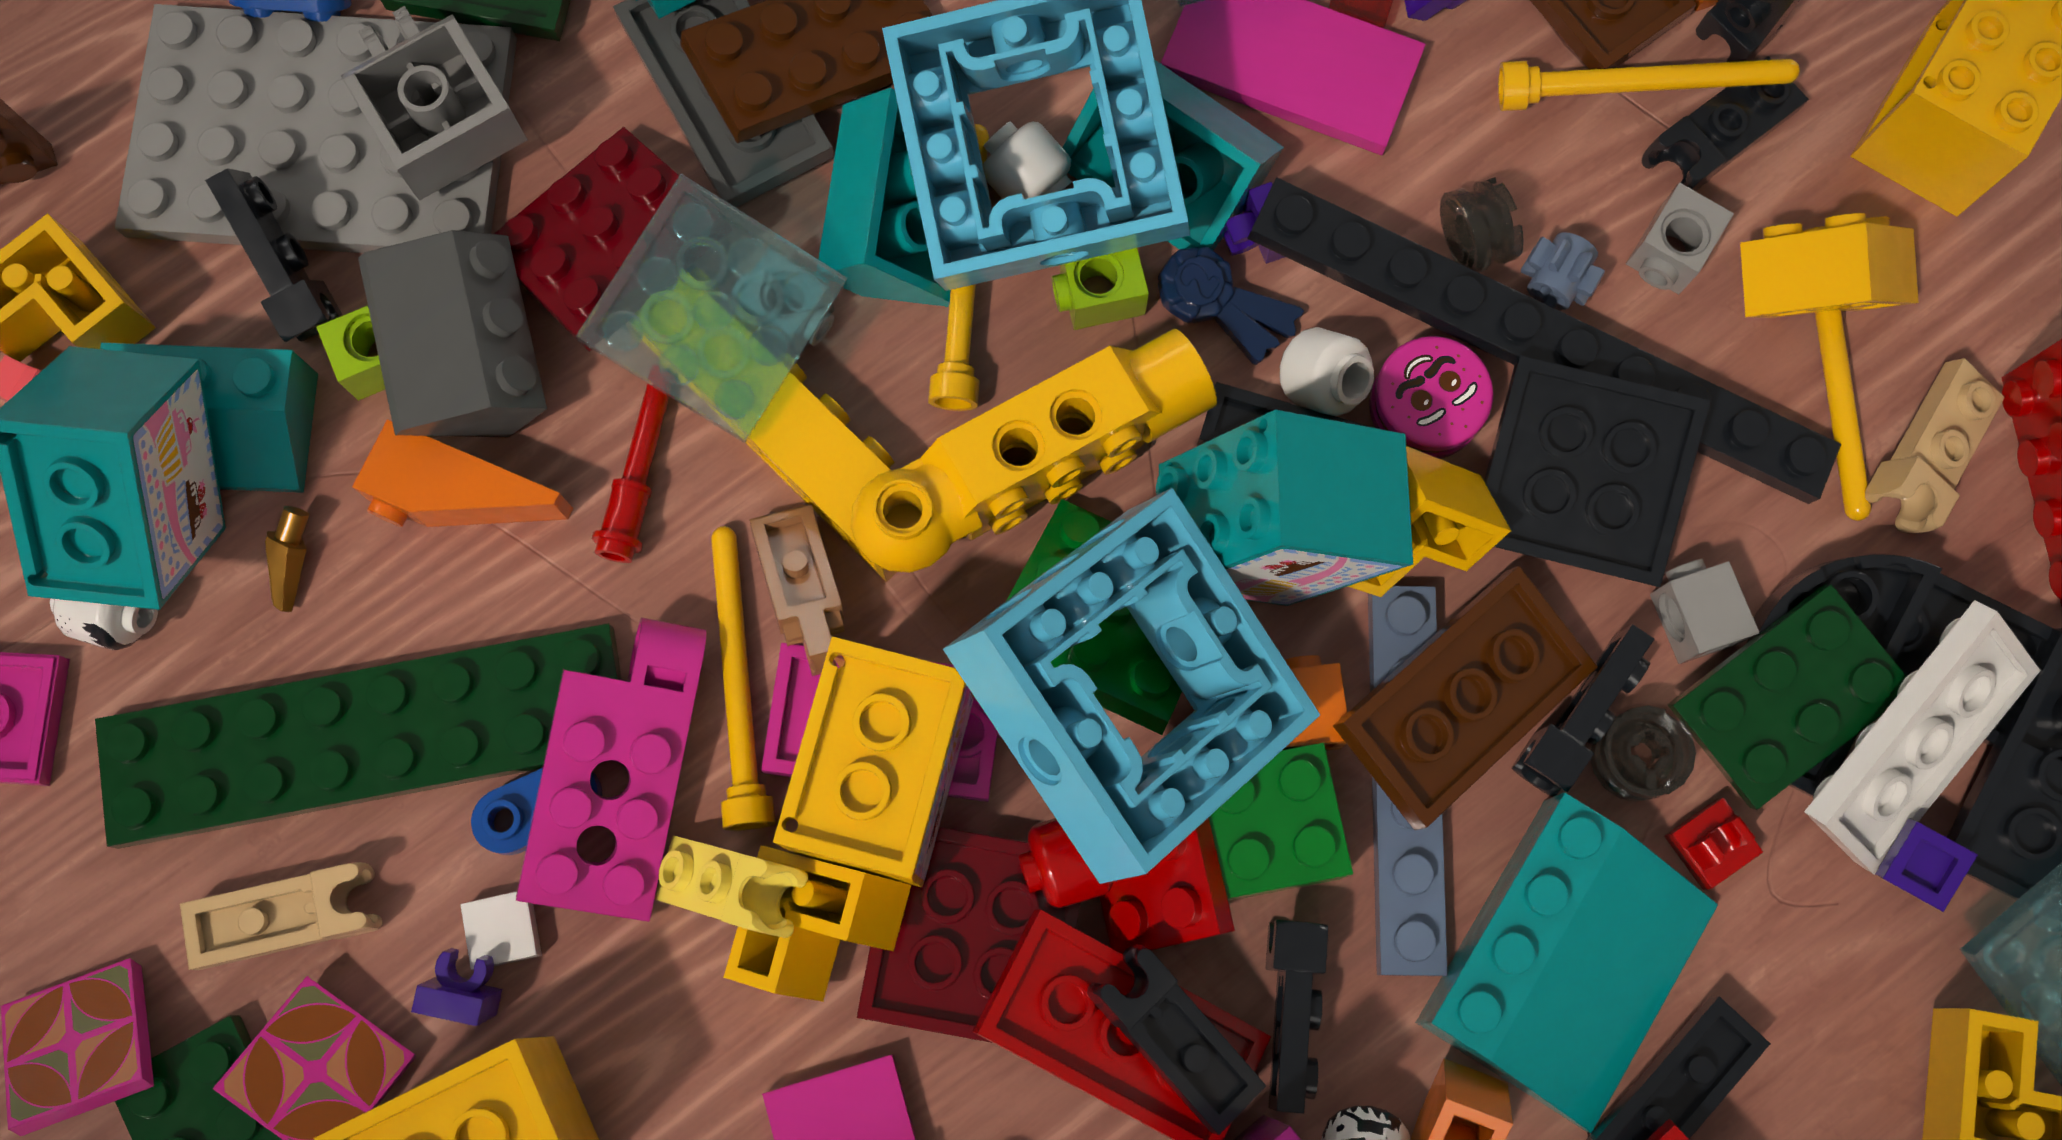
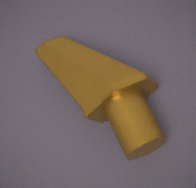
(286, 557)

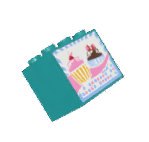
(110, 477)
(1298, 504)

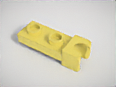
(727, 885)

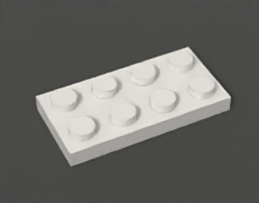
(1923, 736)

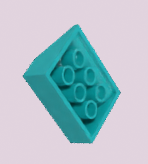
(1569, 960)

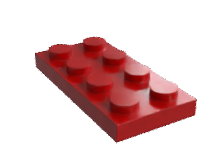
(2035, 406)
(1051, 1022)

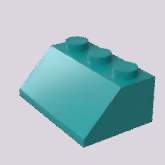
(1213, 153)
(873, 209)
(256, 412)

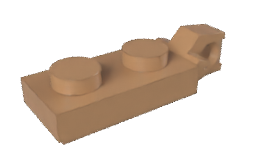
(799, 581)

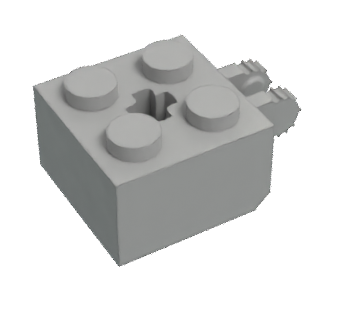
(432, 103)

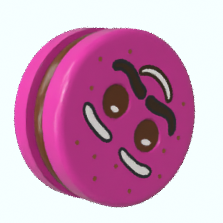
(1433, 395)

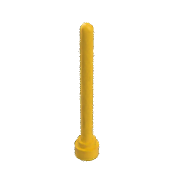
(1525, 85)
(954, 382)
(1843, 411)
(746, 801)

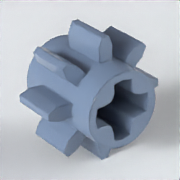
(1562, 271)

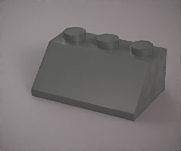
(452, 336)

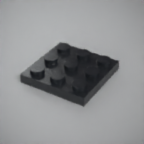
(1593, 468)

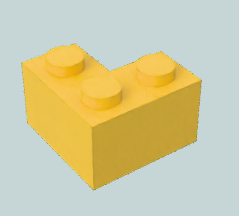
(1844, 267)
(59, 285)
(1450, 518)
(829, 908)
(1985, 1080)

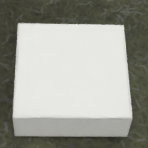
(500, 929)

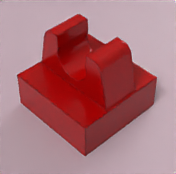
(1714, 843)

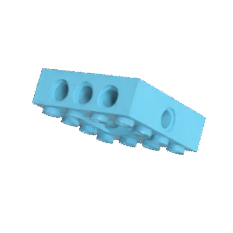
(1011, 42)
(1246, 700)

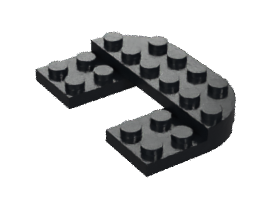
(2017, 798)

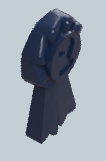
(1200, 288)

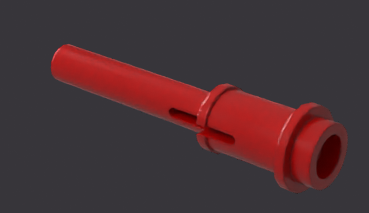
(630, 494)

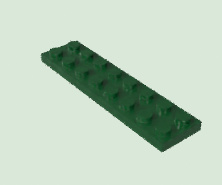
(338, 737)

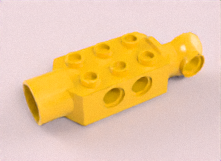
(966, 476)

